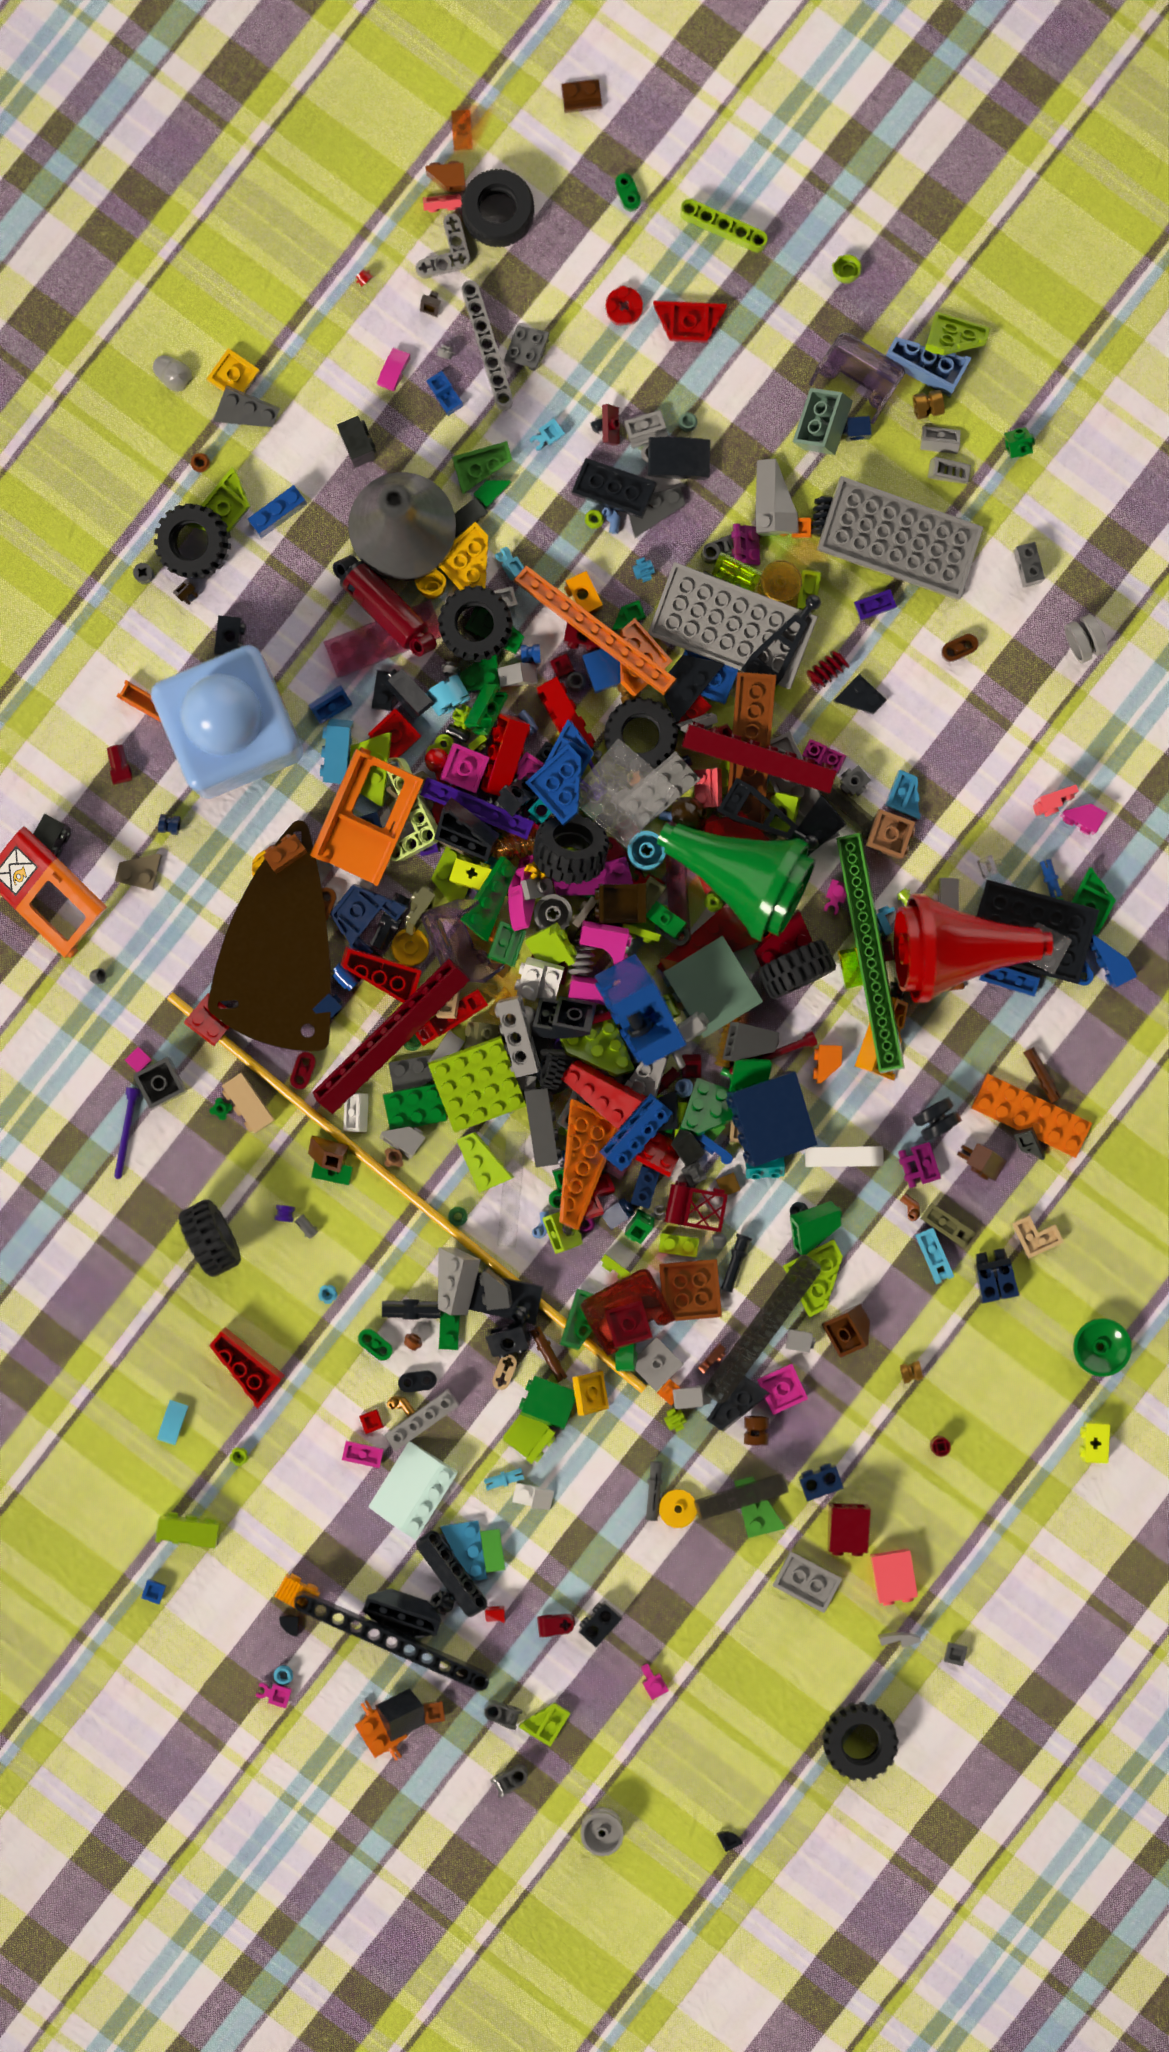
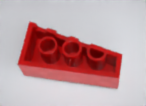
(561, 708)
(385, 974)
(603, 1093)
(246, 1366)

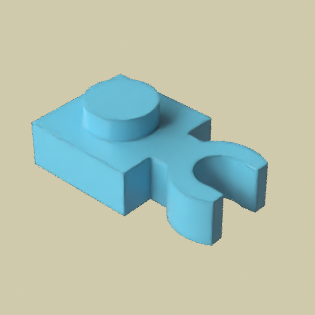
(549, 433)

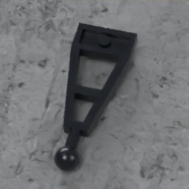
(755, 665)
(736, 799)

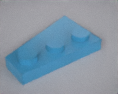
(467, 1547)

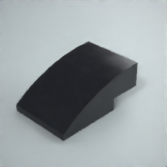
(679, 458)
(563, 1018)

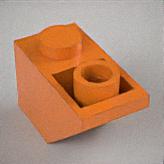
(828, 1060)

